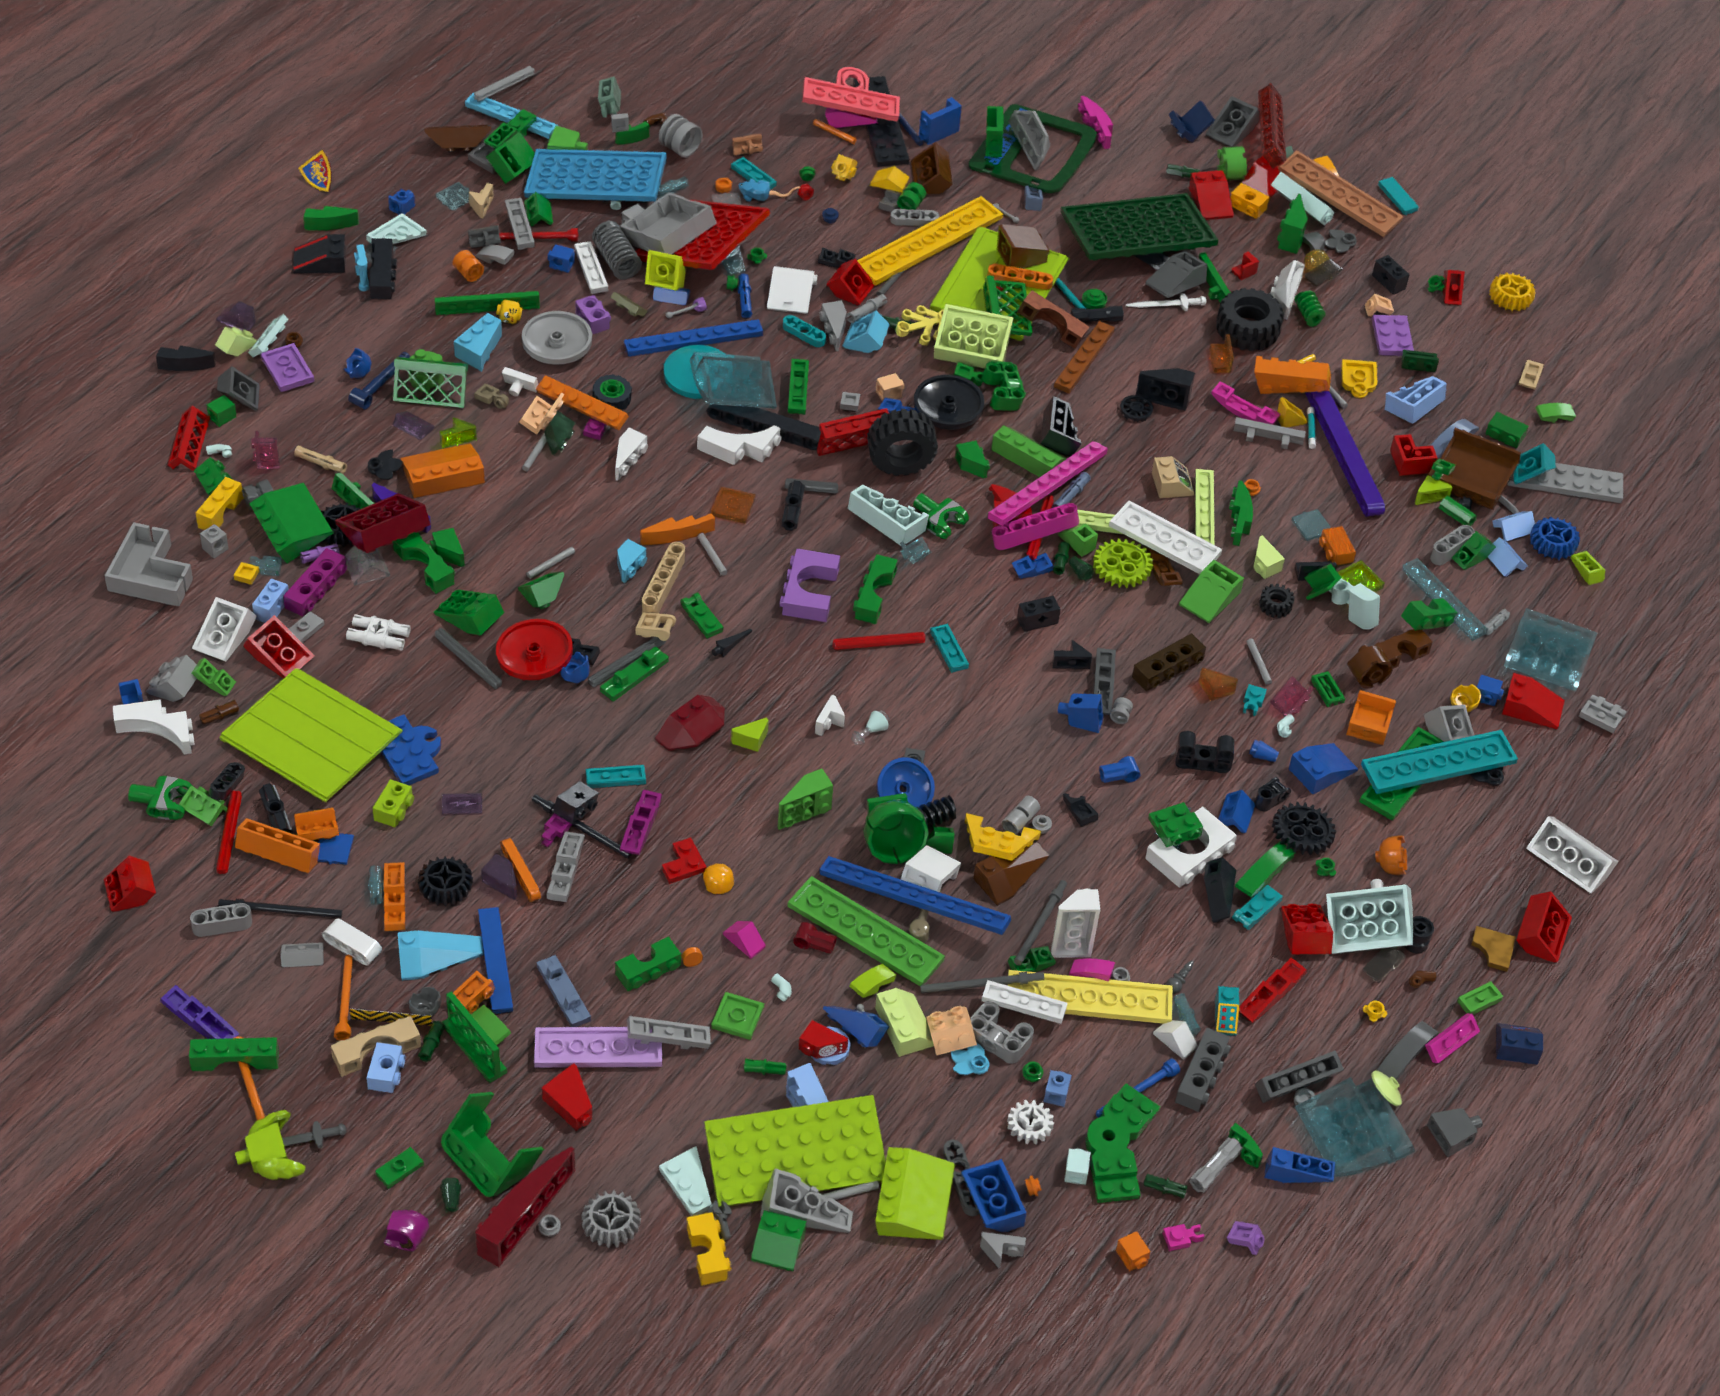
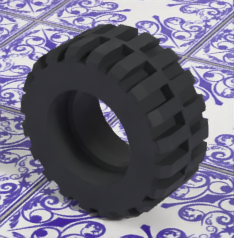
(1253, 305)
(898, 427)

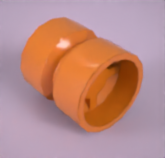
(468, 265)

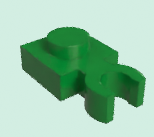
(968, 372)

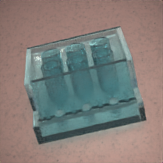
(733, 380)
(1550, 649)
(1354, 1127)

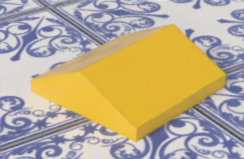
(890, 179)

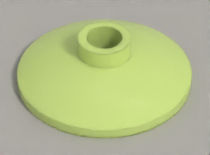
(1387, 1087)

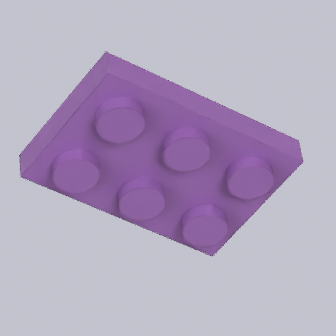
(1392, 334)
(287, 367)

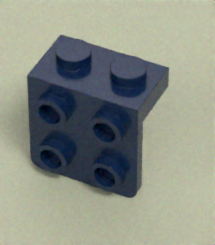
(1193, 122)

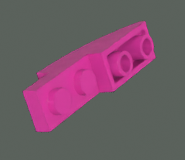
(1096, 118)

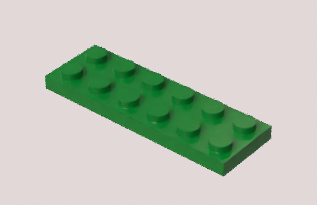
(1392, 802)

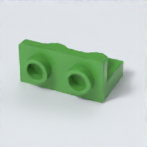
(201, 805)

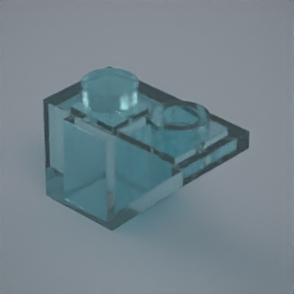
(734, 262)

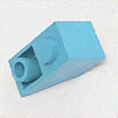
(630, 558)

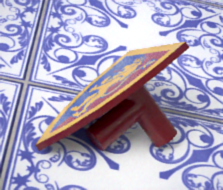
(317, 171)

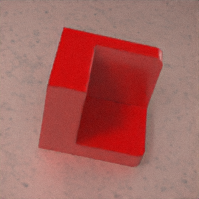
(1247, 268)

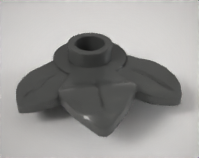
(1340, 240)

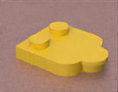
(1359, 377)

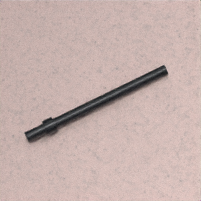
(548, 806)
(285, 908)

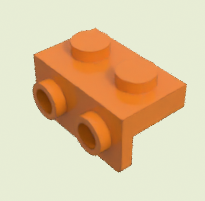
(316, 824)
(474, 991)

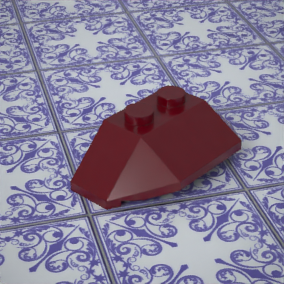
(691, 723)

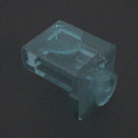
(916, 550)

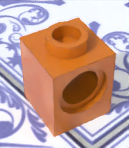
(1133, 1251)

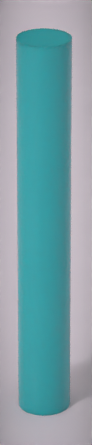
(1069, 294)

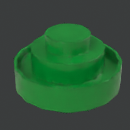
(1094, 299)

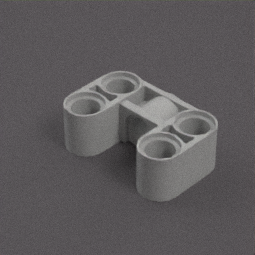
(997, 1039)

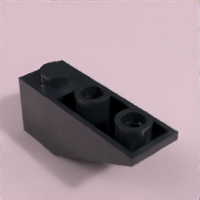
(1219, 885)

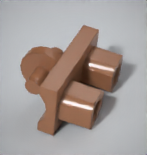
(747, 144)

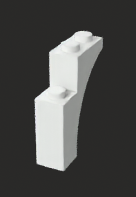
(734, 446)
(153, 718)

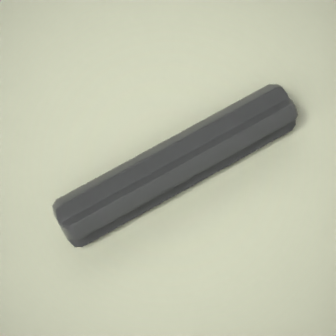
(815, 486)

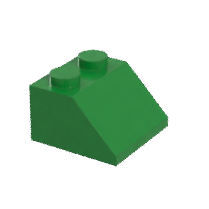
(778, 1240)

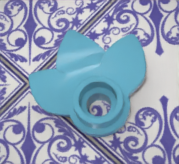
(968, 1060)

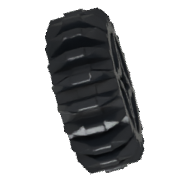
(331, 515)
(433, 876)

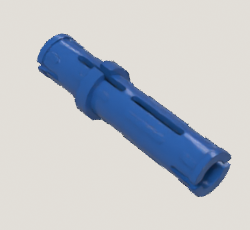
(744, 283)

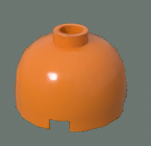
(1392, 855)

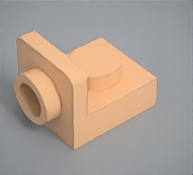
(1379, 304)

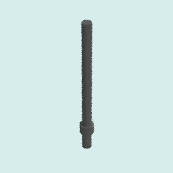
(1055, 897)
(1022, 978)

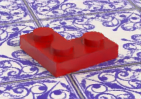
(688, 862)

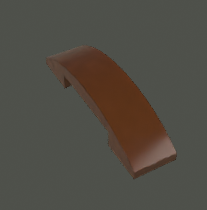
(1163, 569)

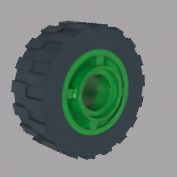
(613, 391)

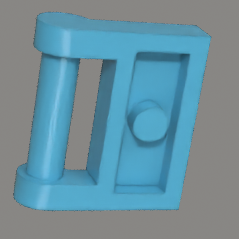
(361, 267)

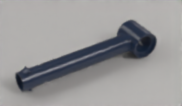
(363, 397)

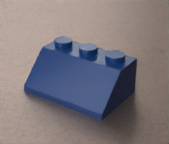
(995, 1196)

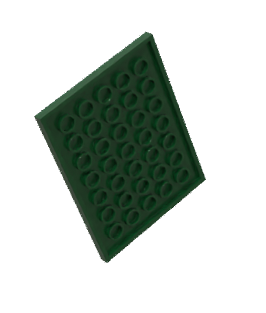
(1138, 226)

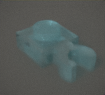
(268, 565)

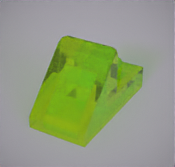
(460, 433)

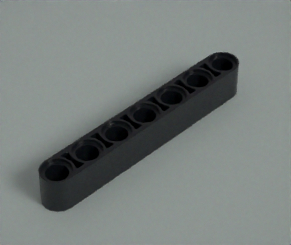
(758, 420)

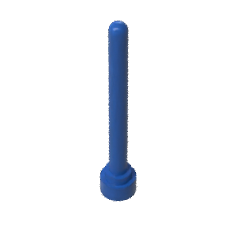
(1169, 1068)

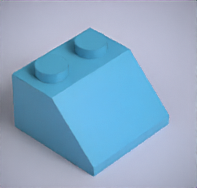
(867, 333)

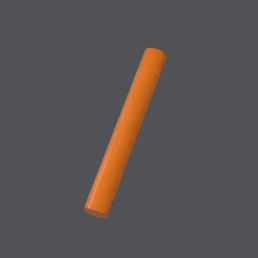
(834, 131)

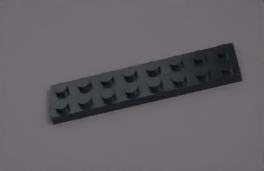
(885, 135)

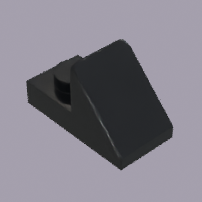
(1074, 659)

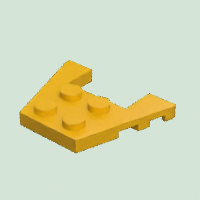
(998, 843)

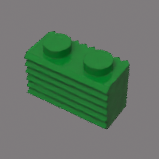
(1506, 430)

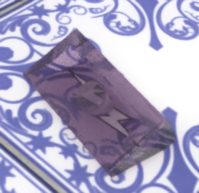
(412, 425)
(462, 803)

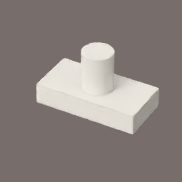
(519, 381)

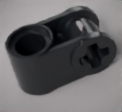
(1271, 795)

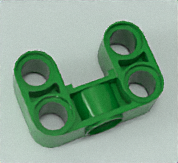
(1011, 393)

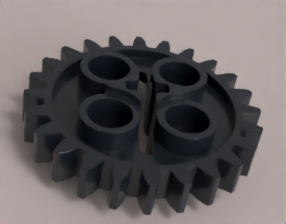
(1303, 828)

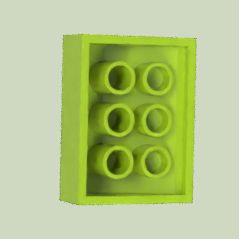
(914, 1195)

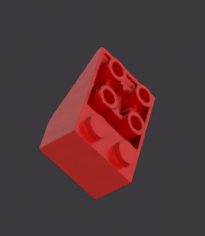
(1307, 929)

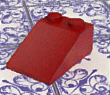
(1211, 194)
(278, 648)
(1532, 702)

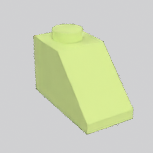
(1267, 559)

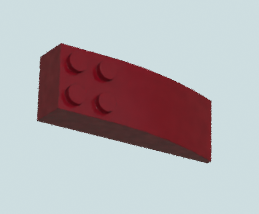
(522, 1207)

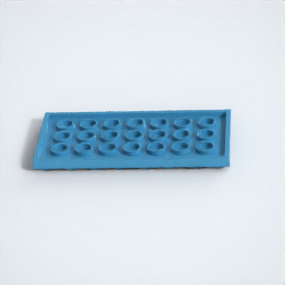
(596, 175)

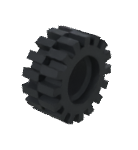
(1274, 608)

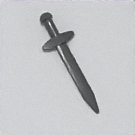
(317, 1135)

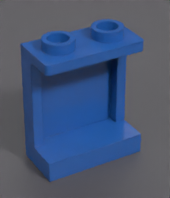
(941, 123)

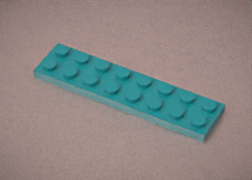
(1439, 761)

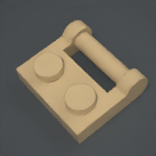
(650, 622)

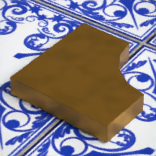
(1495, 946)

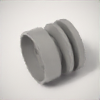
(680, 135)

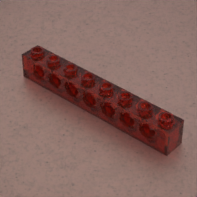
(1272, 126)

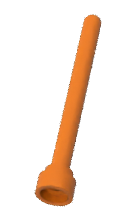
(343, 1030)
(251, 1089)

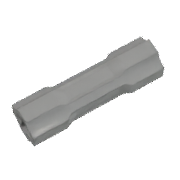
(1206, 1175)

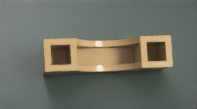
(350, 1053)

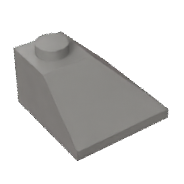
(1449, 722)

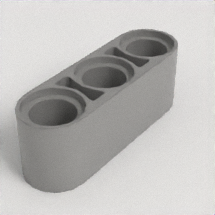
(1448, 546)
(221, 919)

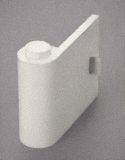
(791, 290)

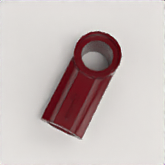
(809, 936)

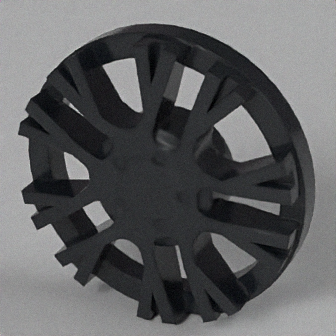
(1136, 408)

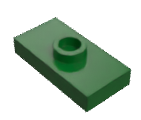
(399, 1167)

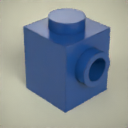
(1490, 690)

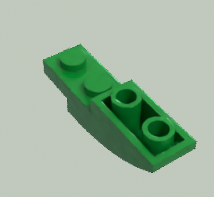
(504, 132)
(1241, 512)

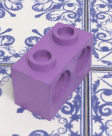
(593, 313)

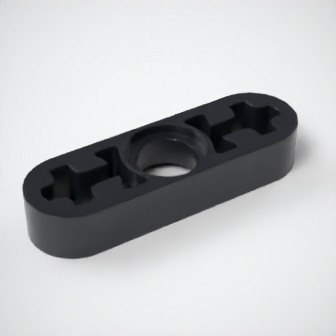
(220, 788)

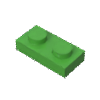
(1480, 998)

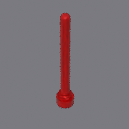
(571, 235)

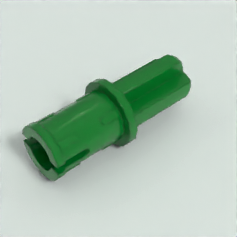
(764, 1066)

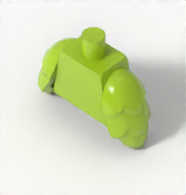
(267, 1150)

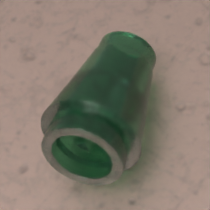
(1081, 568)
(450, 1193)

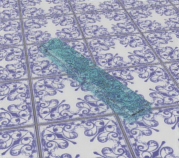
(1436, 589)

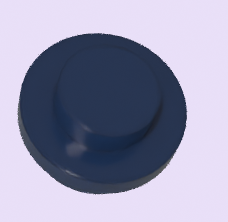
(830, 215)

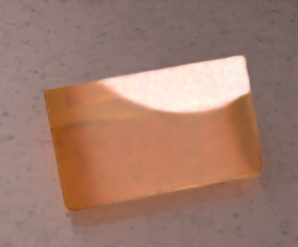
(1222, 356)

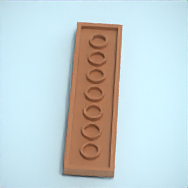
(1340, 193)

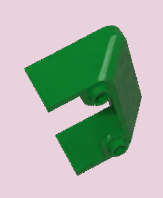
(475, 1153)

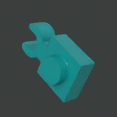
(1254, 698)

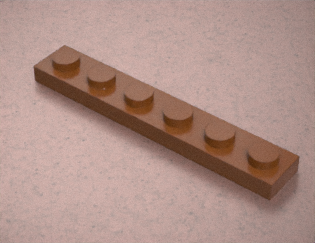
(1084, 357)

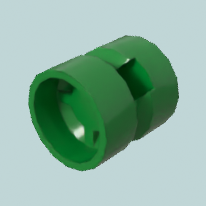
(911, 196)

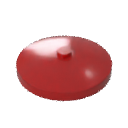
(534, 649)

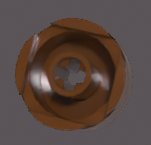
(1370, 666)

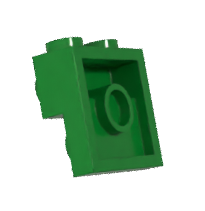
(1176, 824)

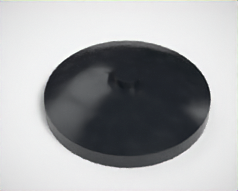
(949, 401)

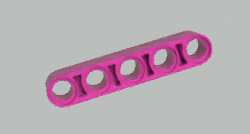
(1035, 526)

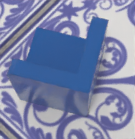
(130, 692)

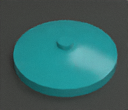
(678, 370)

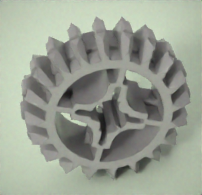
(622, 1225)

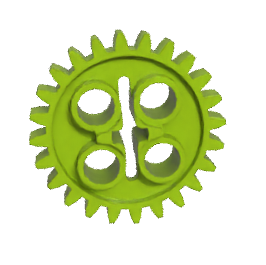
(1122, 563)

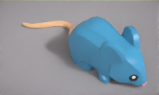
(759, 191)

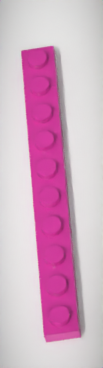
(1047, 483)

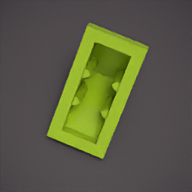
(1432, 491)
(750, 735)

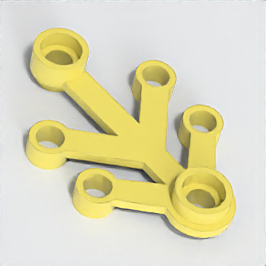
(903, 328)

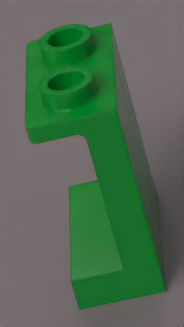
(994, 131)

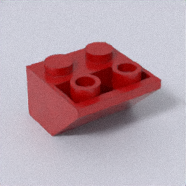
(129, 884)

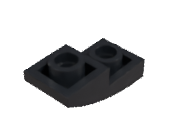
(834, 259)

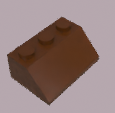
(932, 169)

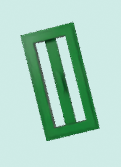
(1325, 690)

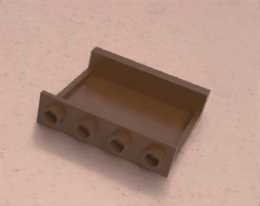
(1480, 468)

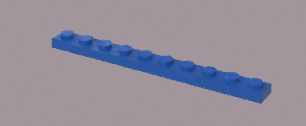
(915, 895)

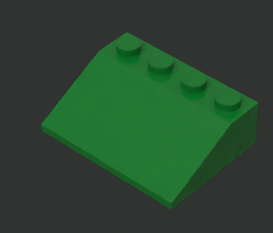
(291, 520)

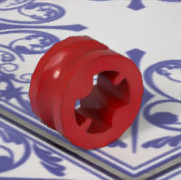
(805, 192)

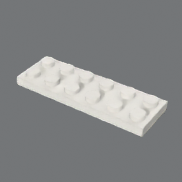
(1164, 537)

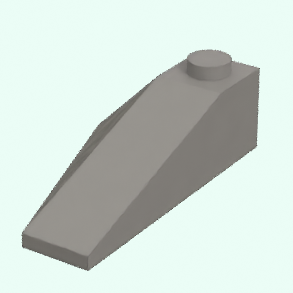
(795, 1199)

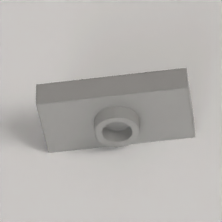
(307, 626)

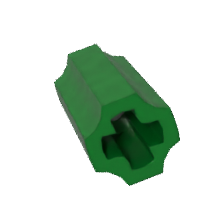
(1457, 511)

